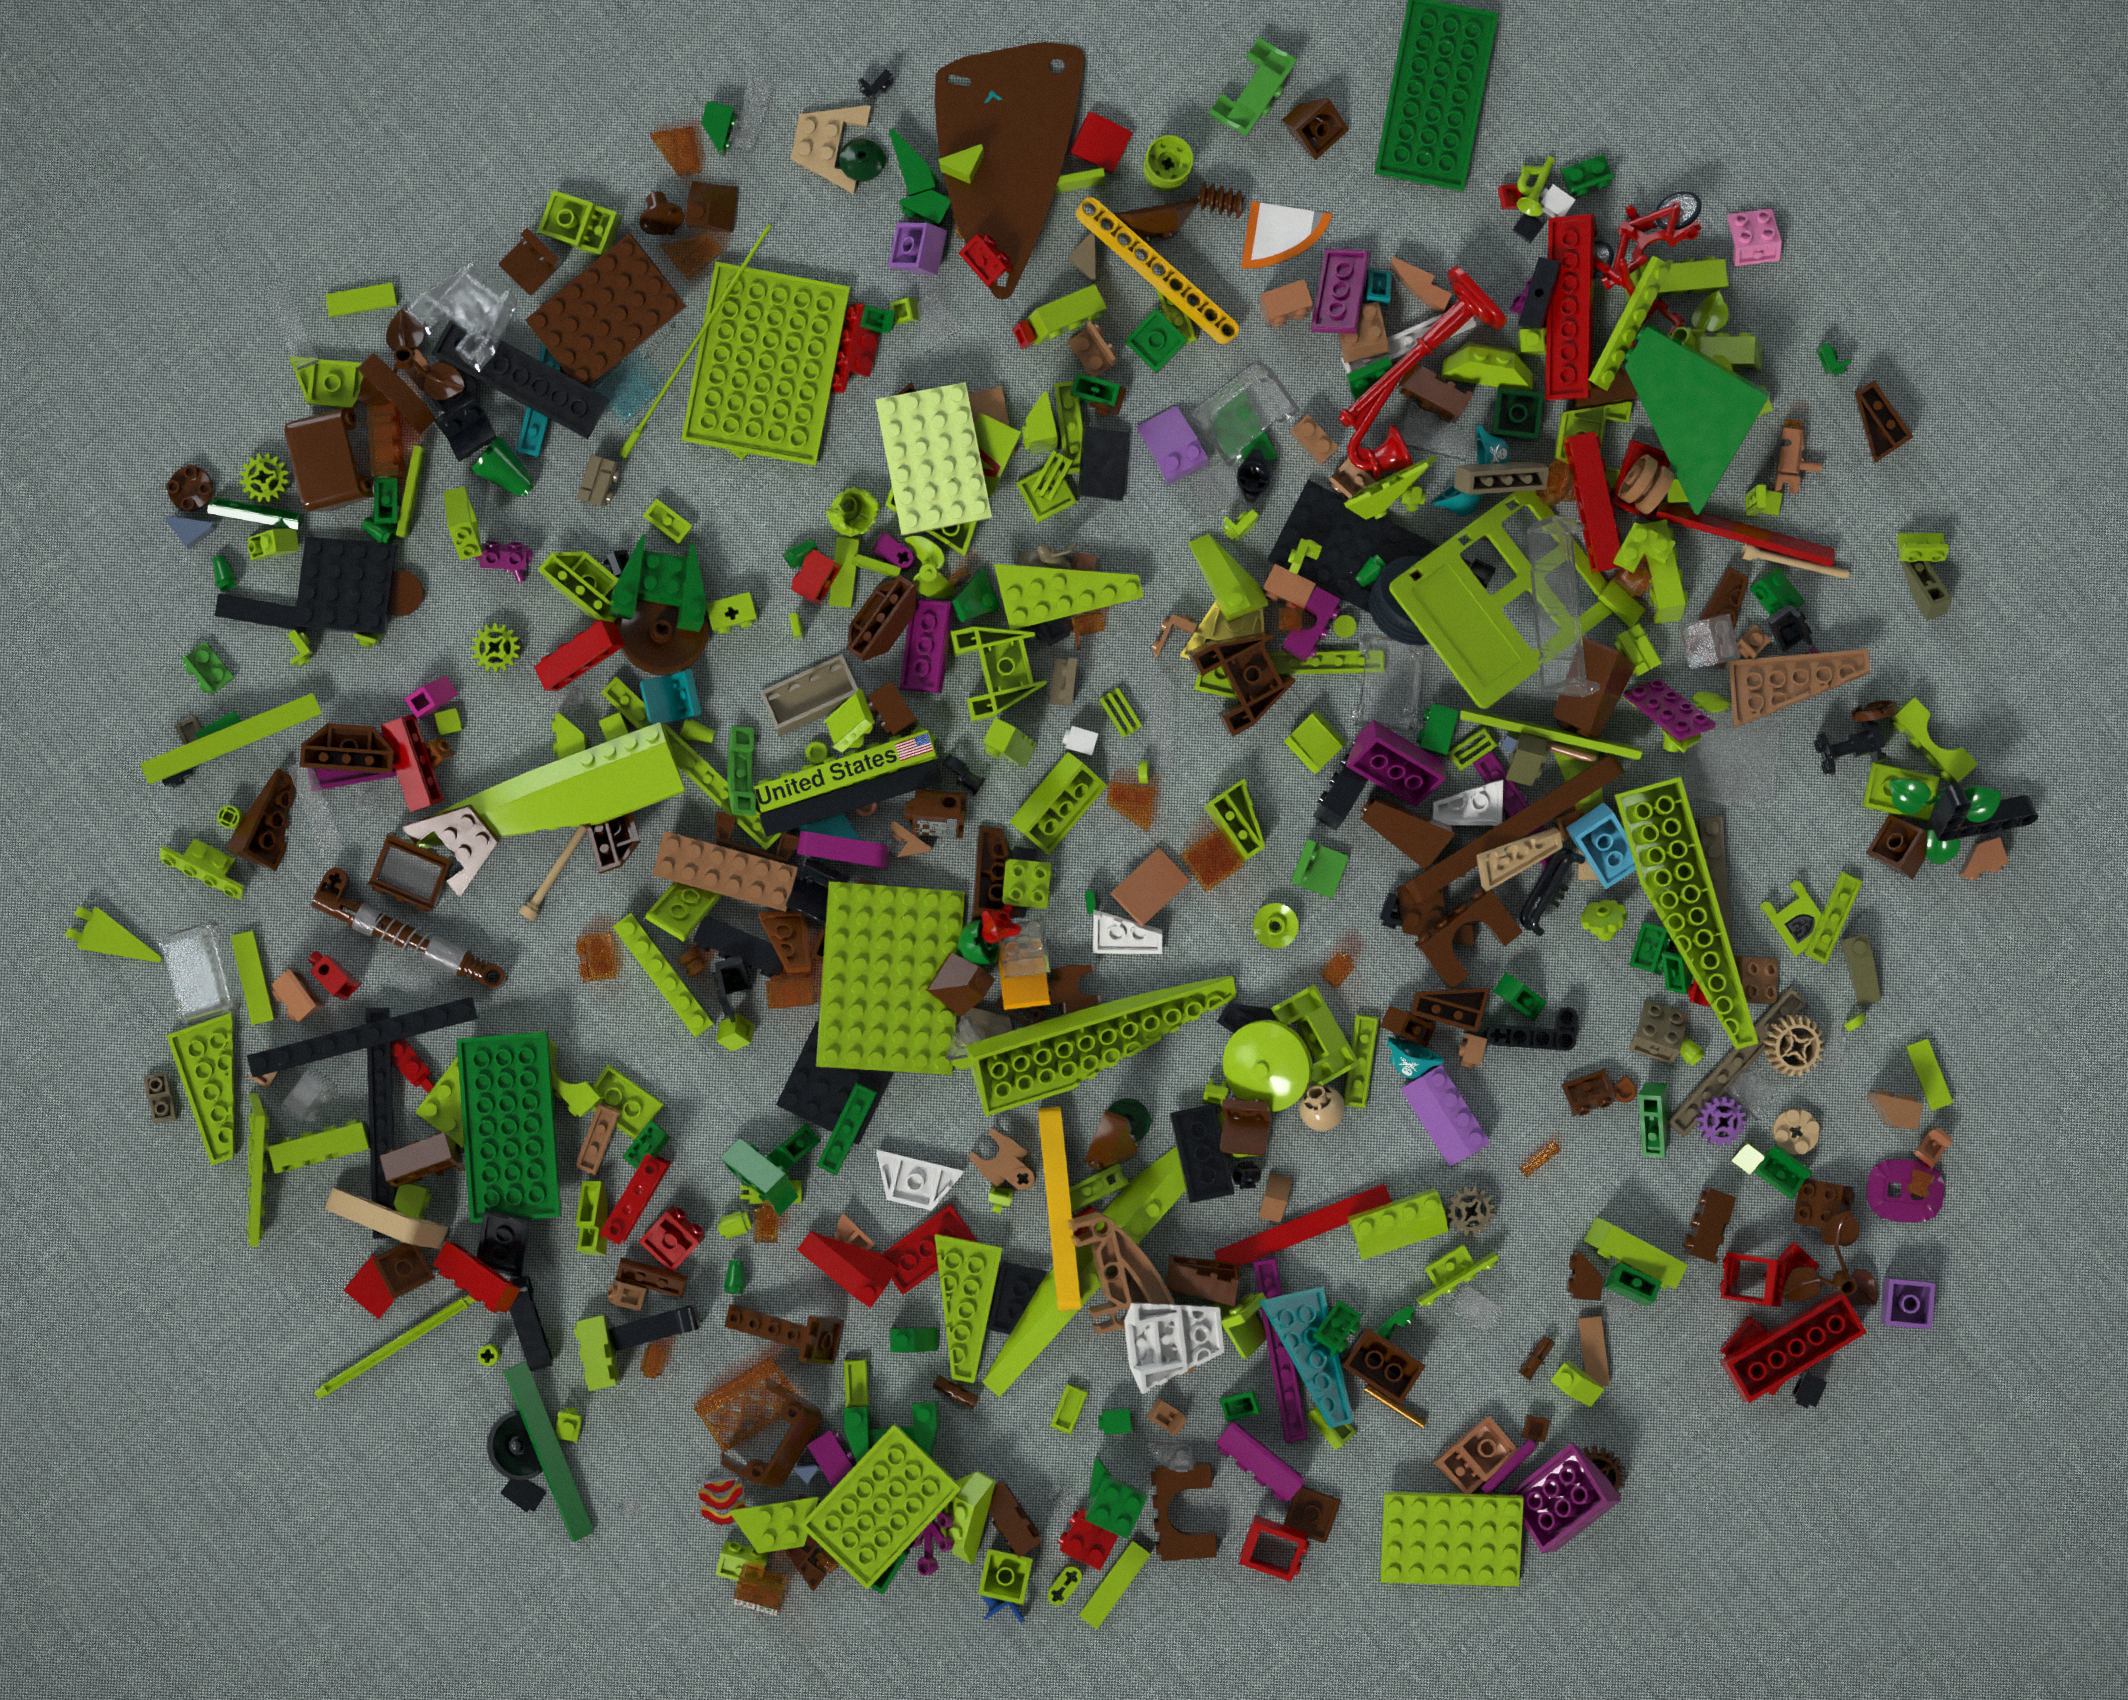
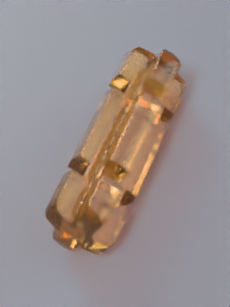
(1539, 1159)

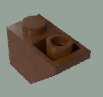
(1585, 1280)

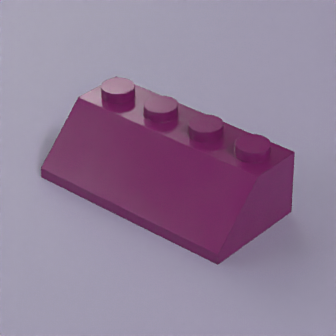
(1395, 764)
(1261, 1461)

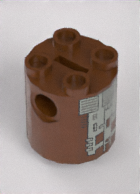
(937, 813)

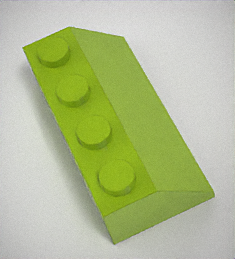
(1039, 429)
(1058, 803)
(1398, 1223)

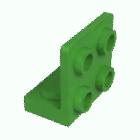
(1319, 869)

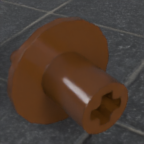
(660, 216)

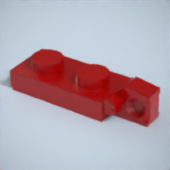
(411, 1064)

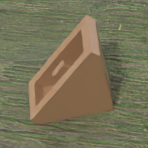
(1275, 1197)

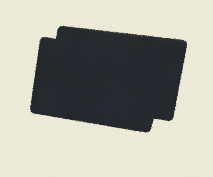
(523, 1494)

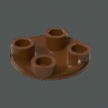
(190, 488)

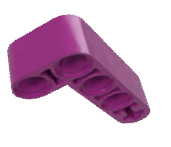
(844, 849)

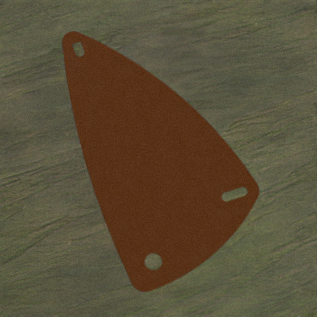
(1020, 138)

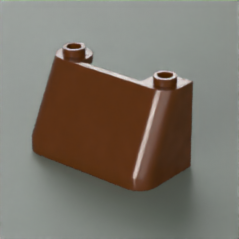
(325, 461)

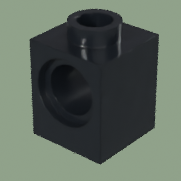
(1808, 1390)

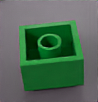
(1115, 1506)

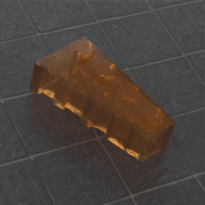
(385, 442)

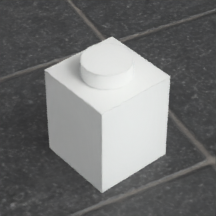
(1555, 201)
(1080, 741)

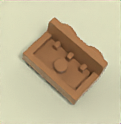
(1351, 479)

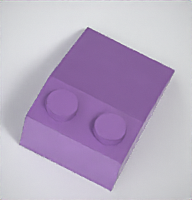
(1173, 445)

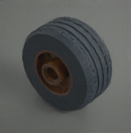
(1387, 611)

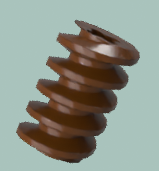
(1219, 199)

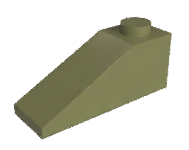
(1926, 589)
(1861, 968)

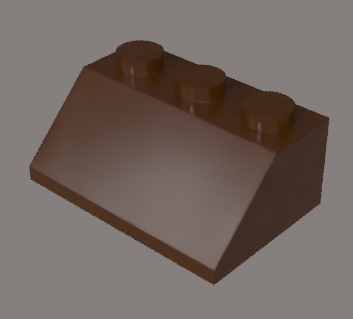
(1383, 1365)

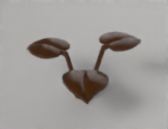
(402, 337)
(1858, 1287)

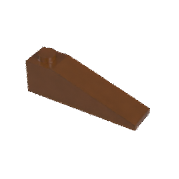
(263, 828)
(990, 872)

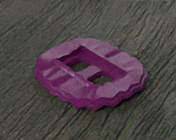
(1904, 1207)

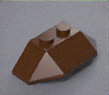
(1158, 220)
(882, 618)
(347, 749)
(613, 841)

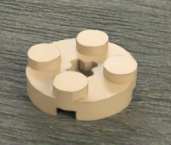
(1808, 1127)

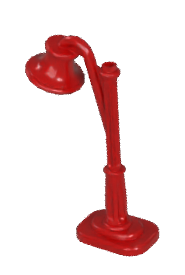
(1393, 452)

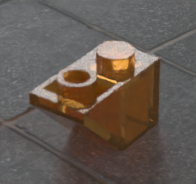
(1633, 583)

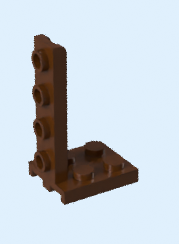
(816, 1340)

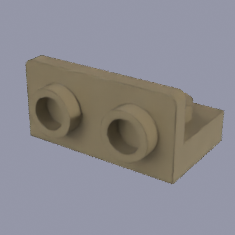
(1063, 681)

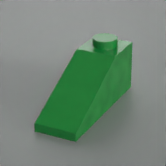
(914, 169)
(1653, 1119)

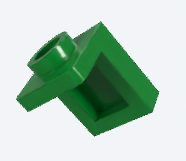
(878, 319)

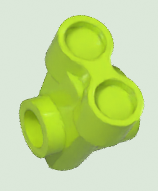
(1412, 498)

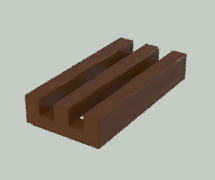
(1025, 1012)

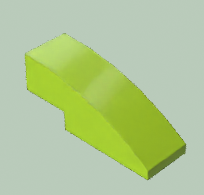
(591, 1218)

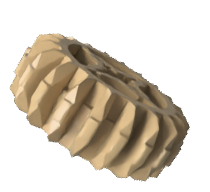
(1777, 1051)

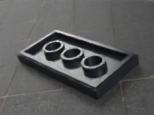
(1199, 1152)

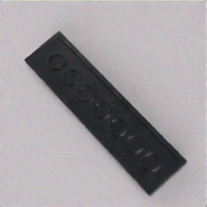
(530, 383)

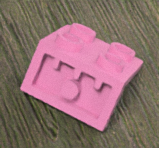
(1754, 237)

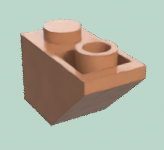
(1983, 857)

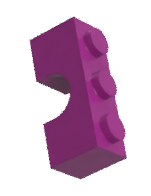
(1322, 607)

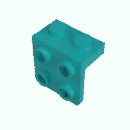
(670, 697)

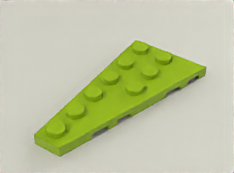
(1046, 593)
(256, 1167)
(967, 1288)

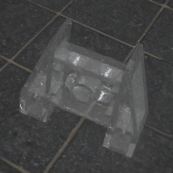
(469, 307)

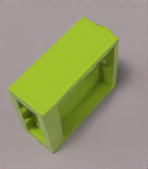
(462, 523)

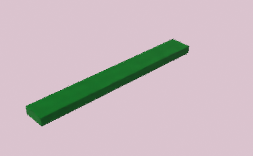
(548, 1451)

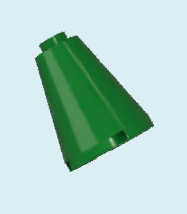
(503, 468)

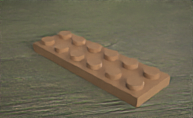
(724, 870)

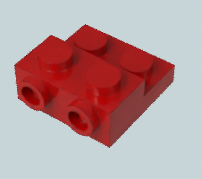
(672, 1238)
(1087, 1541)

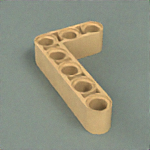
(386, 1220)

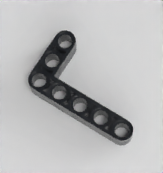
(1950, 813)

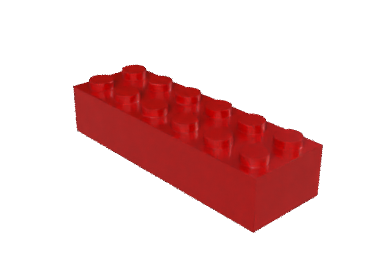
(1793, 1346)

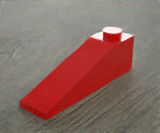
(853, 1268)

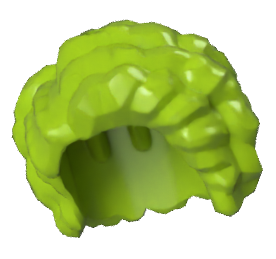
(853, 512)

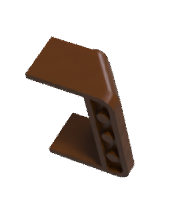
(804, 1421)

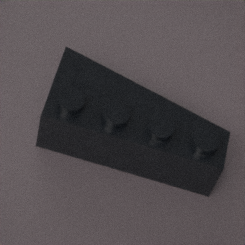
(1341, 796)

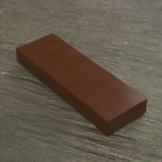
(651, 1277)

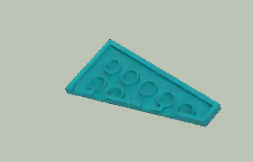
(1295, 1321)

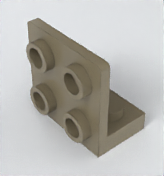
(1659, 1032)

